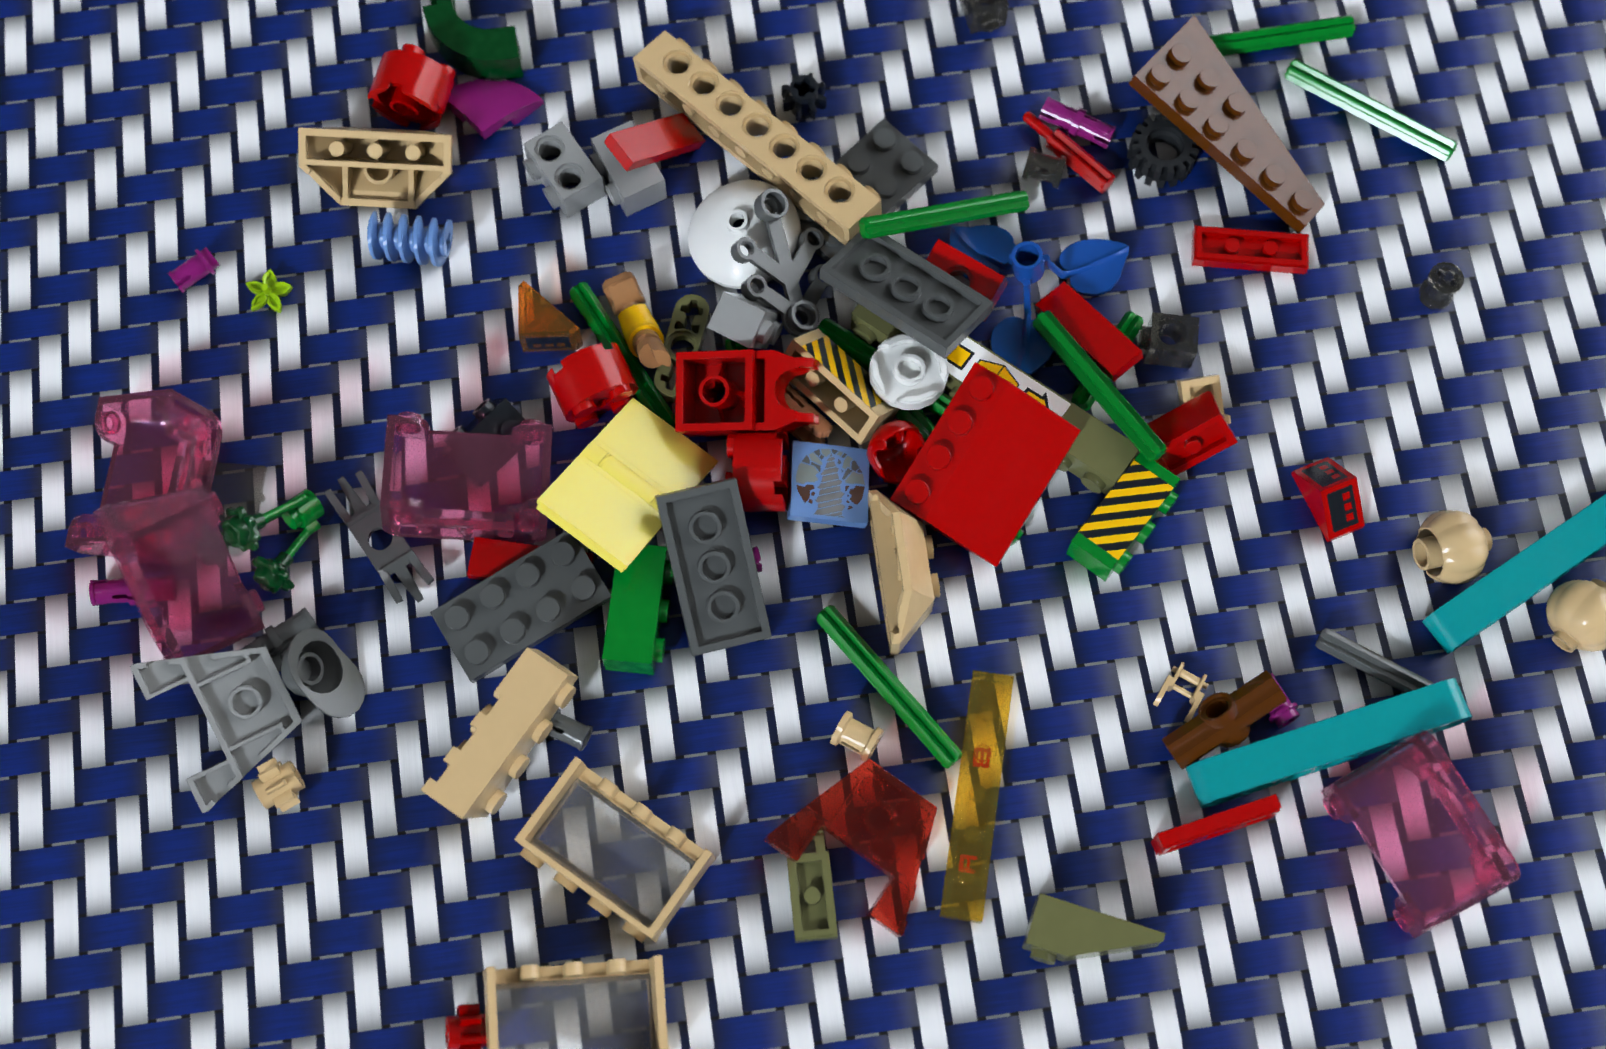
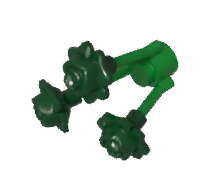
(242, 531)

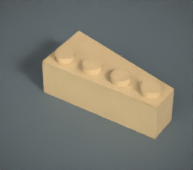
(503, 736)

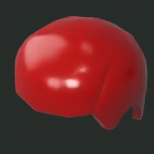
(894, 449)

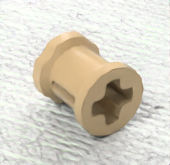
(856, 736)

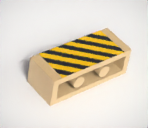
(840, 387)

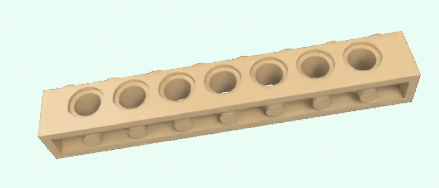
(658, 70)

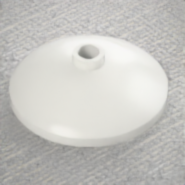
(713, 232)

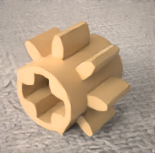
(278, 784)

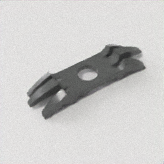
(368, 520)

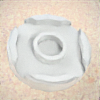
(907, 373)

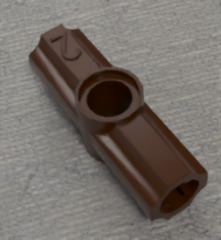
(1224, 719)

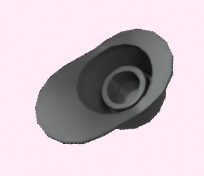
(322, 673)

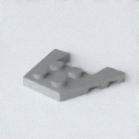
(241, 702)

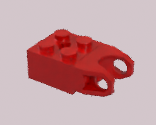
(753, 392)

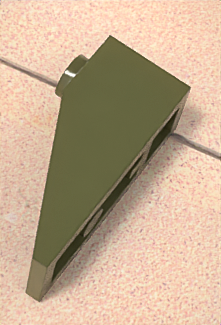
(1074, 932)

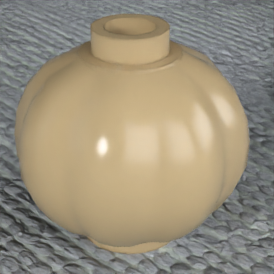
(1453, 542)
(1578, 615)

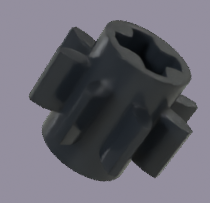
(804, 96)

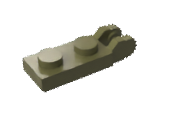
(812, 894)

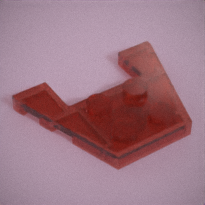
(877, 821)

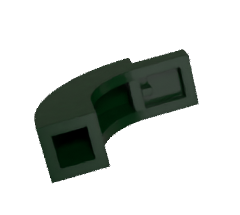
(473, 50)

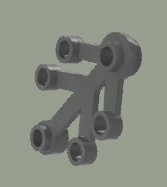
(784, 268)

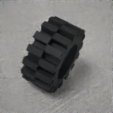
(1155, 168)

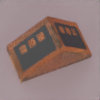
(542, 325)

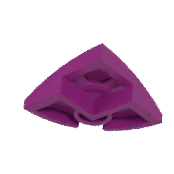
(492, 104)

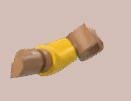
(636, 321)

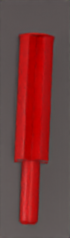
(1077, 157)

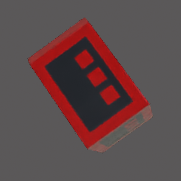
(1331, 497)

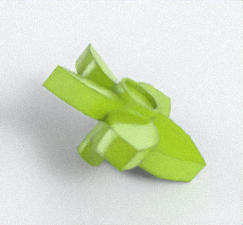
(268, 292)

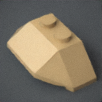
(375, 164)
(902, 569)

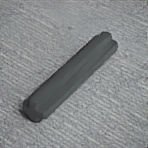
(1369, 662)

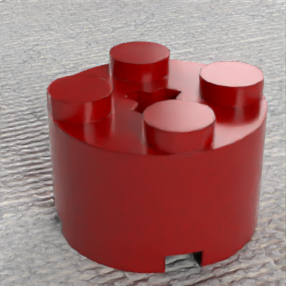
(411, 87)
(592, 384)
(760, 469)

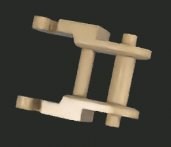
(1195, 697)

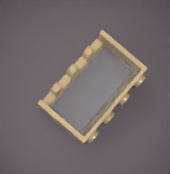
(613, 851)
(577, 1005)

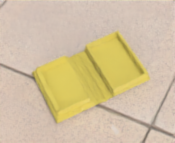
(613, 484)

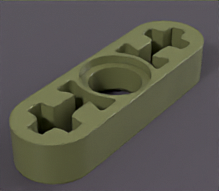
(676, 332)

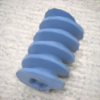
(409, 241)

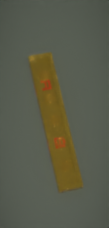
(976, 797)

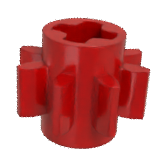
(466, 1028)

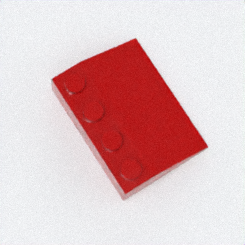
(985, 464)

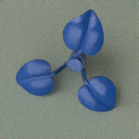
(1090, 264)

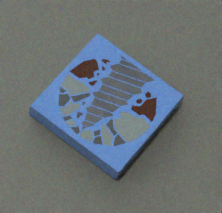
(828, 484)

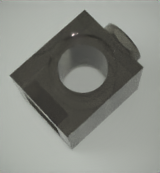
(984, 17)
(1181, 329)

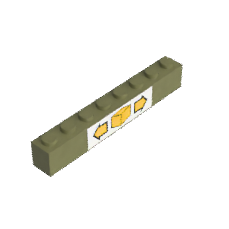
(1098, 453)

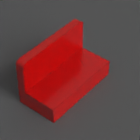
(1192, 433)

